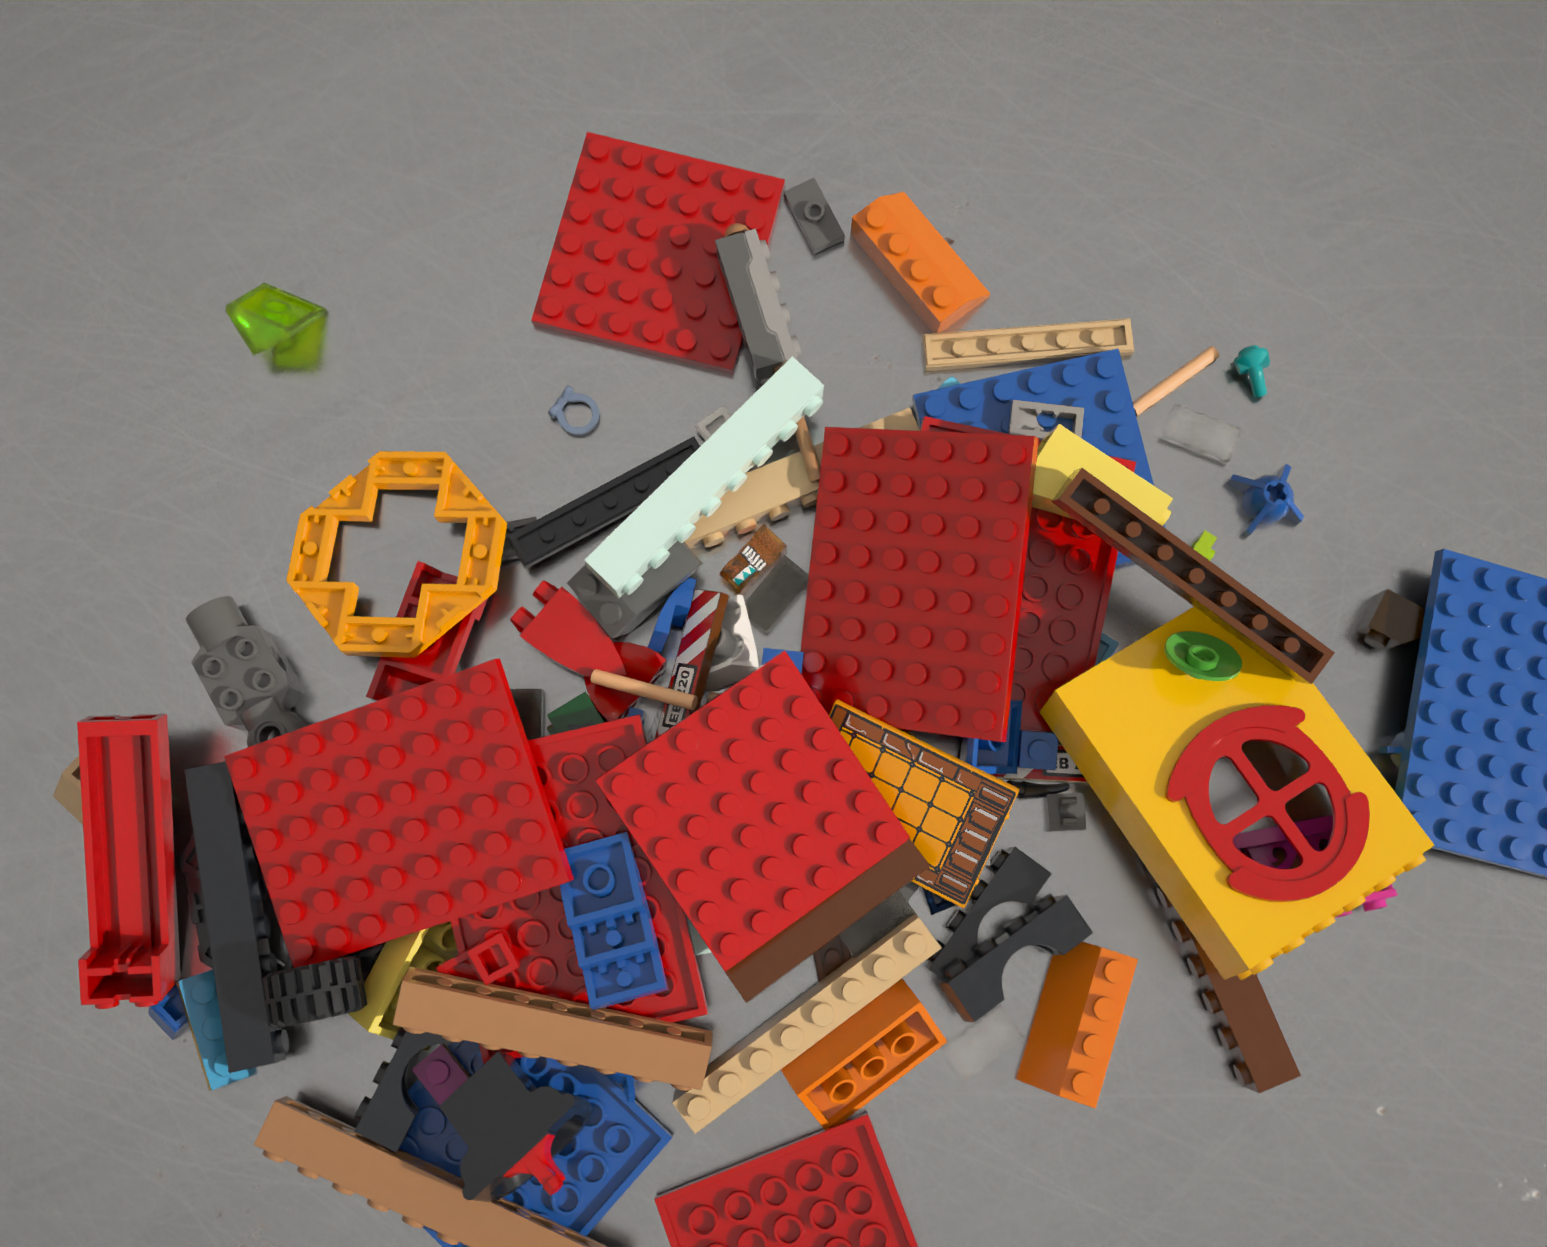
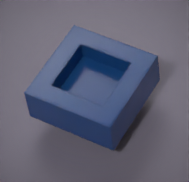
(1037, 750)

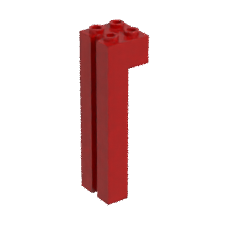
(128, 861)

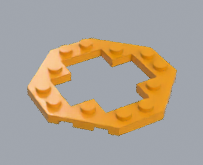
(439, 604)

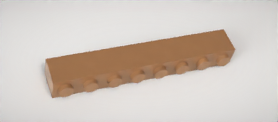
(553, 1029)

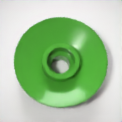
(1203, 656)

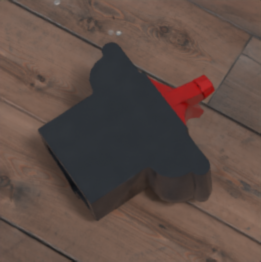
(512, 1129)

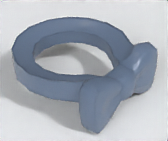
(569, 396)

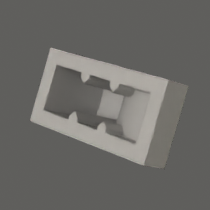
(1024, 417)

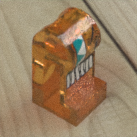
(753, 560)

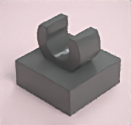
(1065, 812)

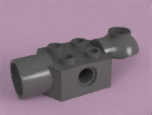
(243, 671)

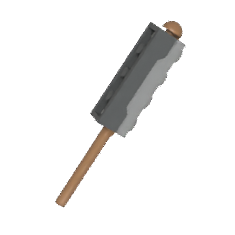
(761, 316)

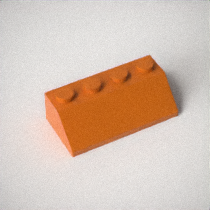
(917, 261)
(1077, 1022)
(864, 1055)

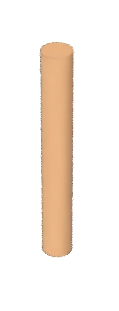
(1175, 379)
(644, 689)

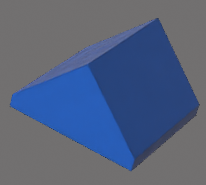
(996, 756)

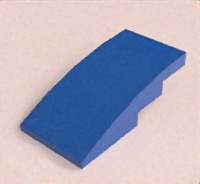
(611, 923)

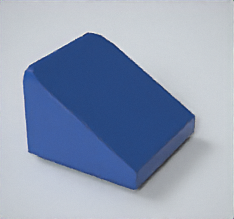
(170, 1014)

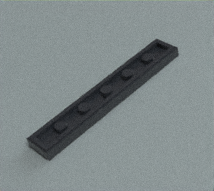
(597, 507)

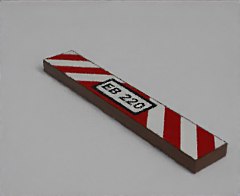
(695, 653)

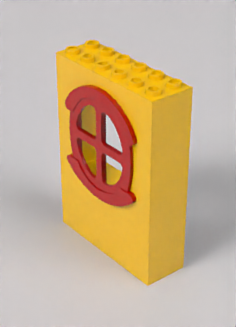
(1148, 752)

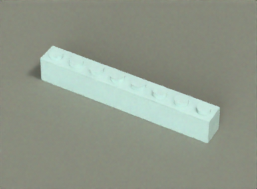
(705, 477)

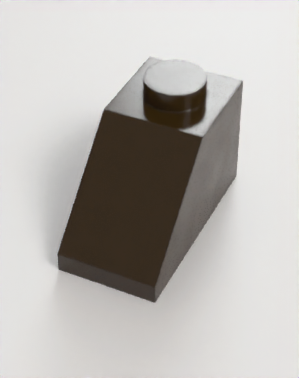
(1391, 621)

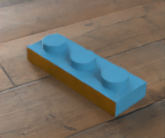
(204, 1019)

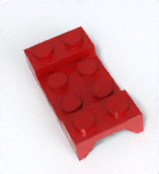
(435, 662)

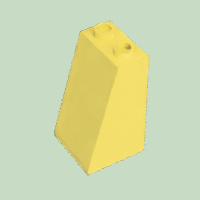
(1064, 452)

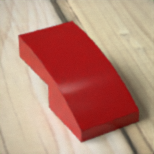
(483, 961)

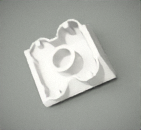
(735, 648)

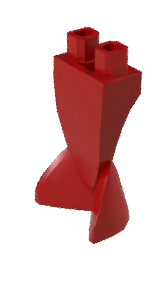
(576, 641)

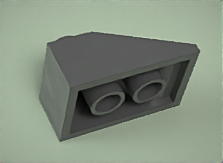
(625, 613)

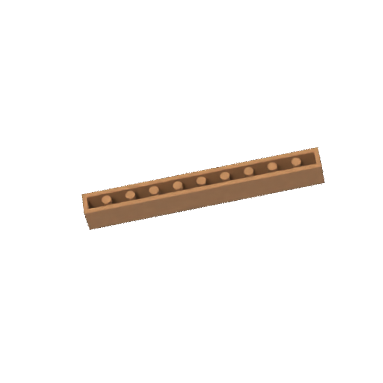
(402, 1183)

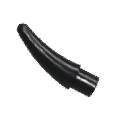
(1033, 790)

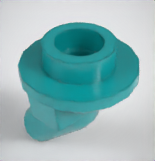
(1253, 361)

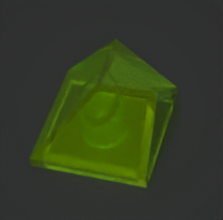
(270, 316)

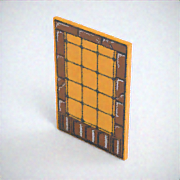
(940, 800)

